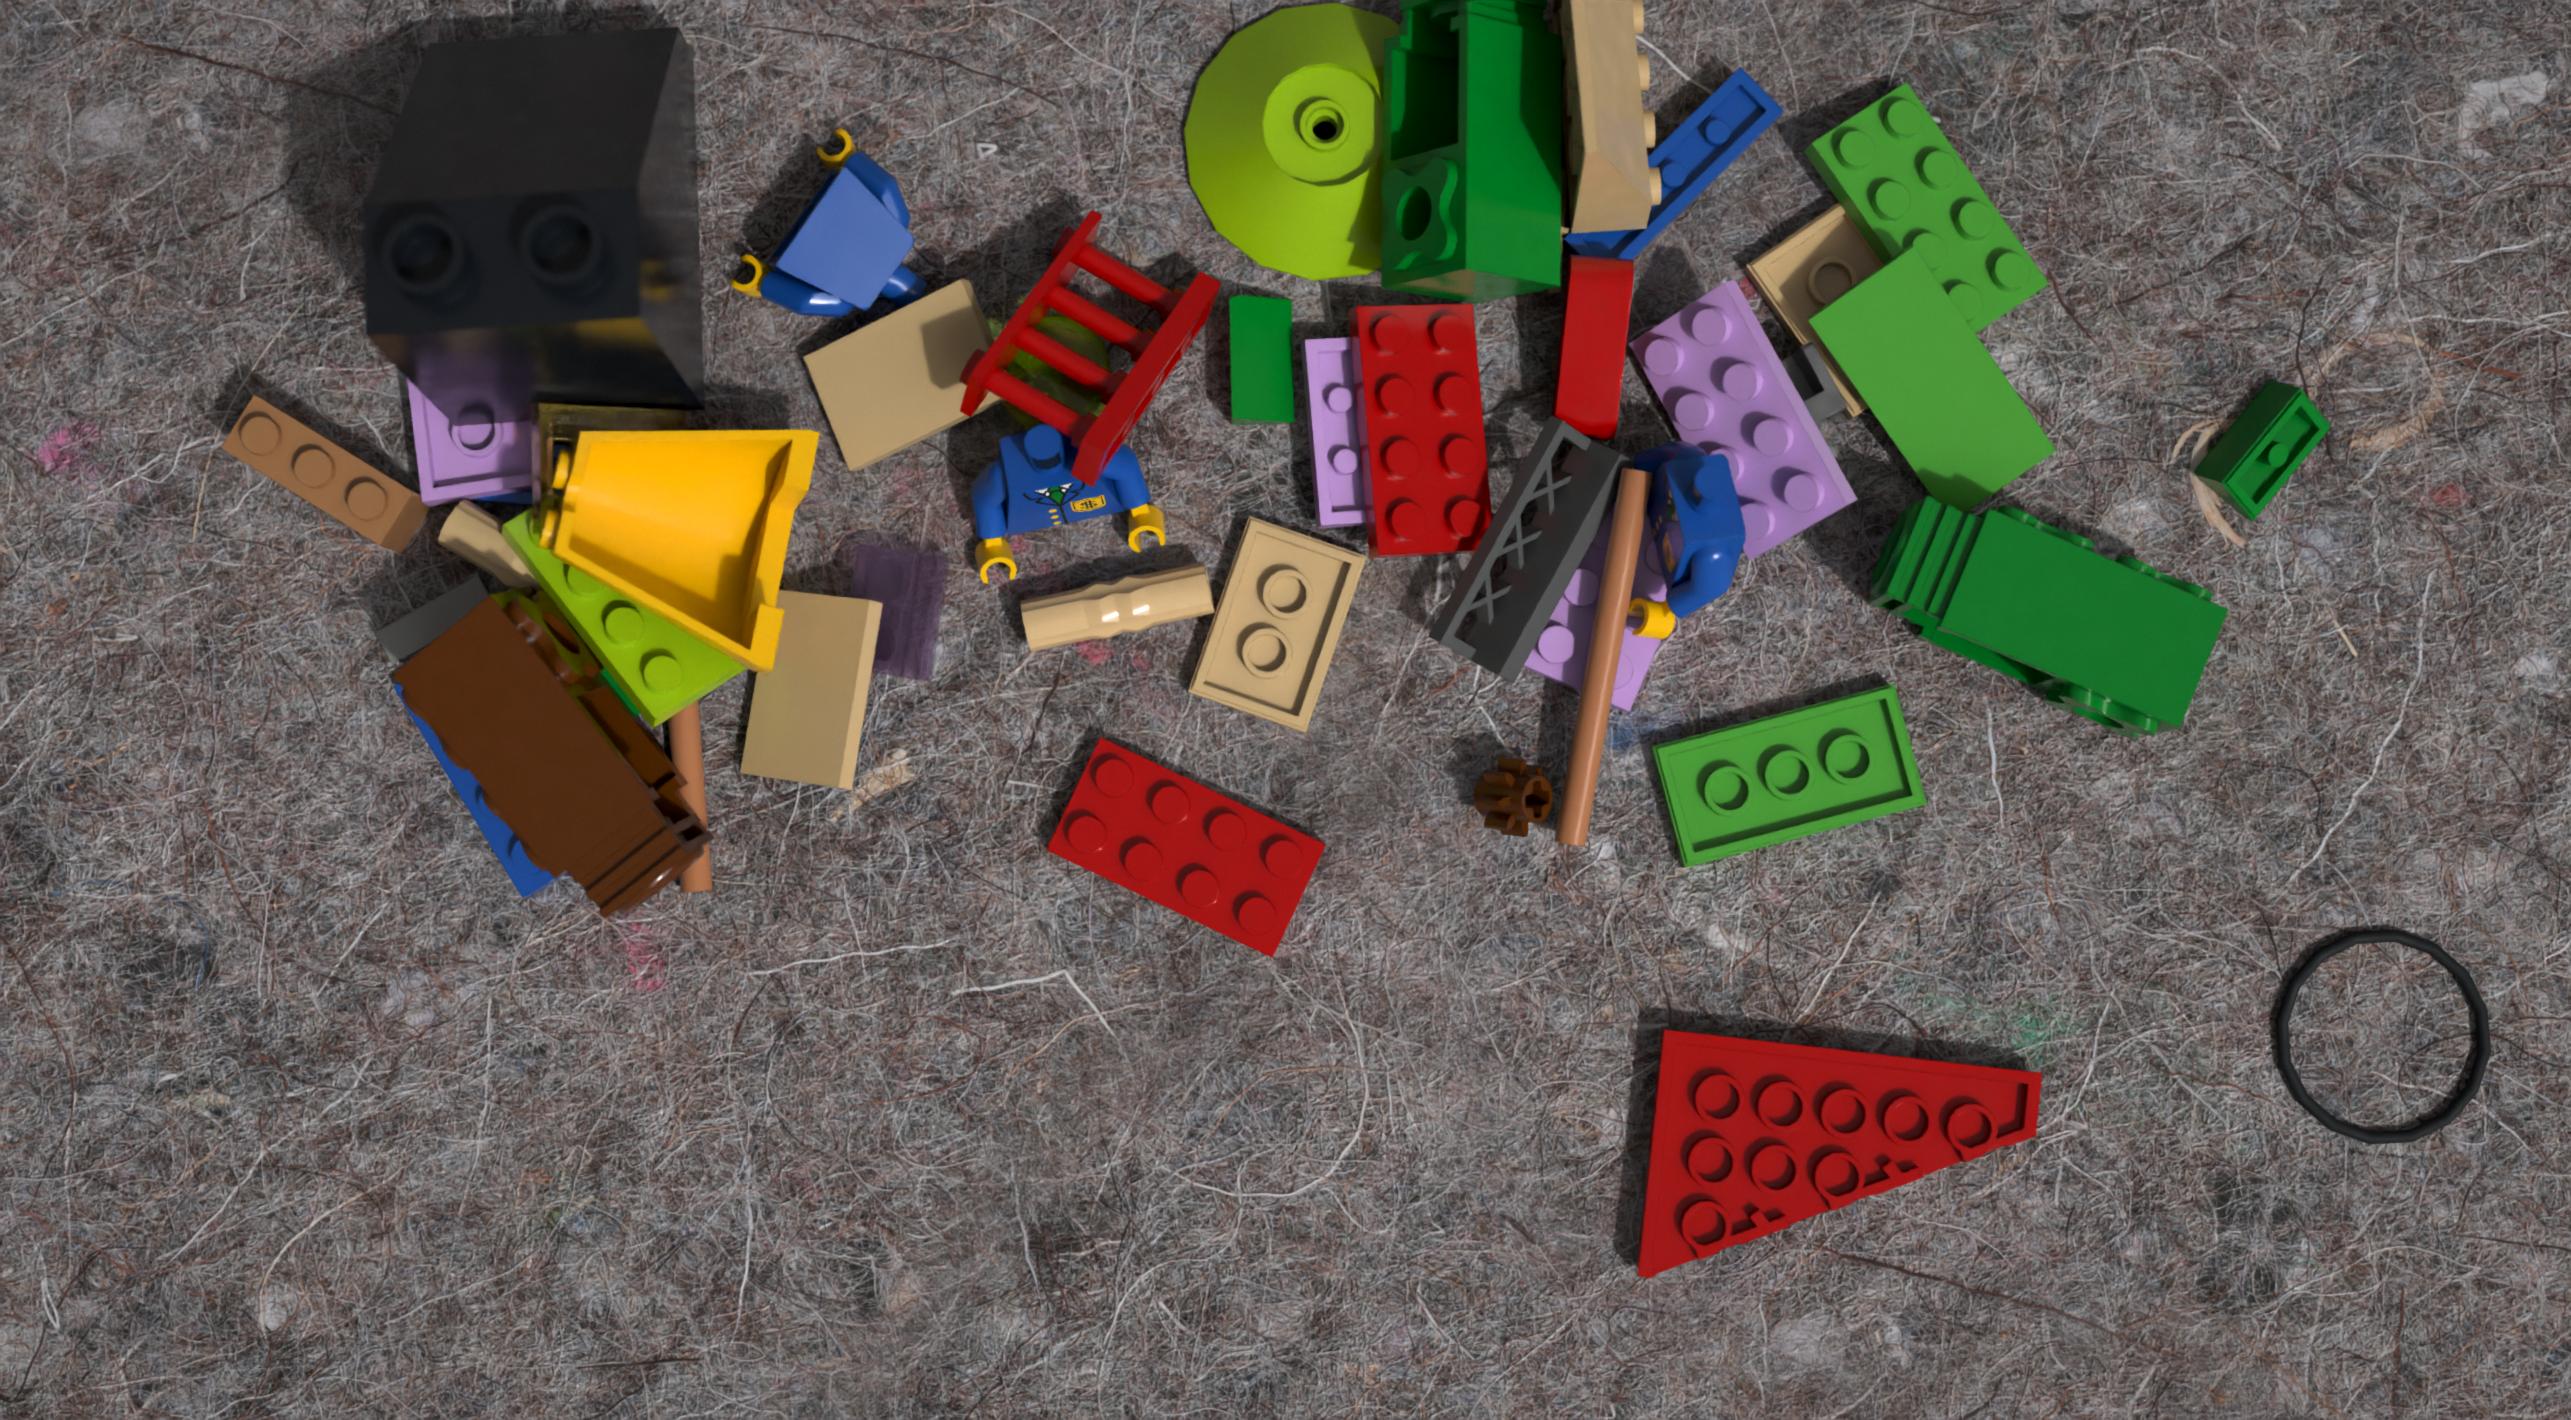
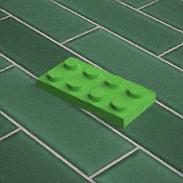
(1913, 188)

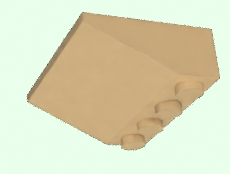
(1604, 115)

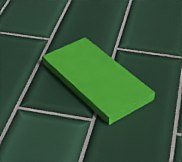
(1931, 382)
(1788, 775)

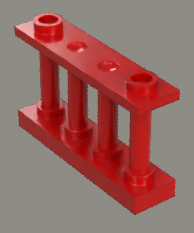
(1122, 393)

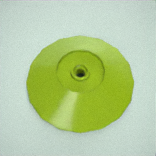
(1253, 148)

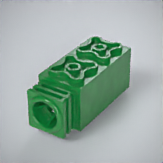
(1471, 150)
(2050, 612)

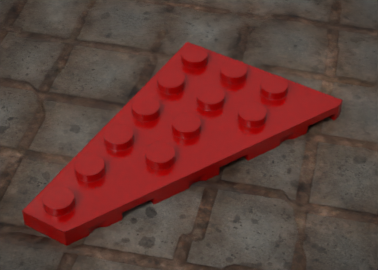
(1788, 1130)

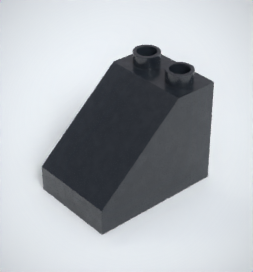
(542, 227)

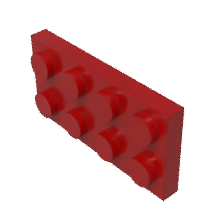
(1420, 429)
(1186, 847)

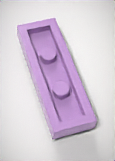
(1333, 432)

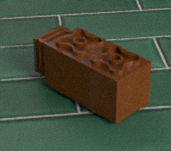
(555, 749)

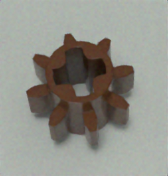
(1513, 796)

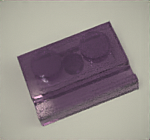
(912, 599)

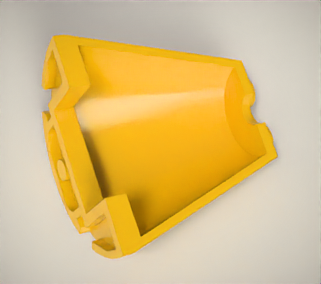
(687, 526)

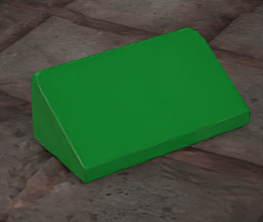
(1261, 360)
(2263, 448)

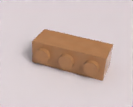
(326, 474)

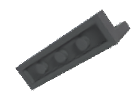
(1538, 555)

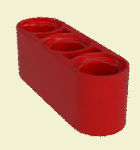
(1593, 344)

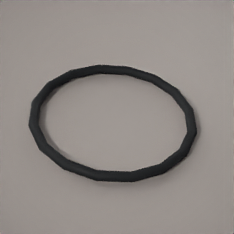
(2482, 1032)

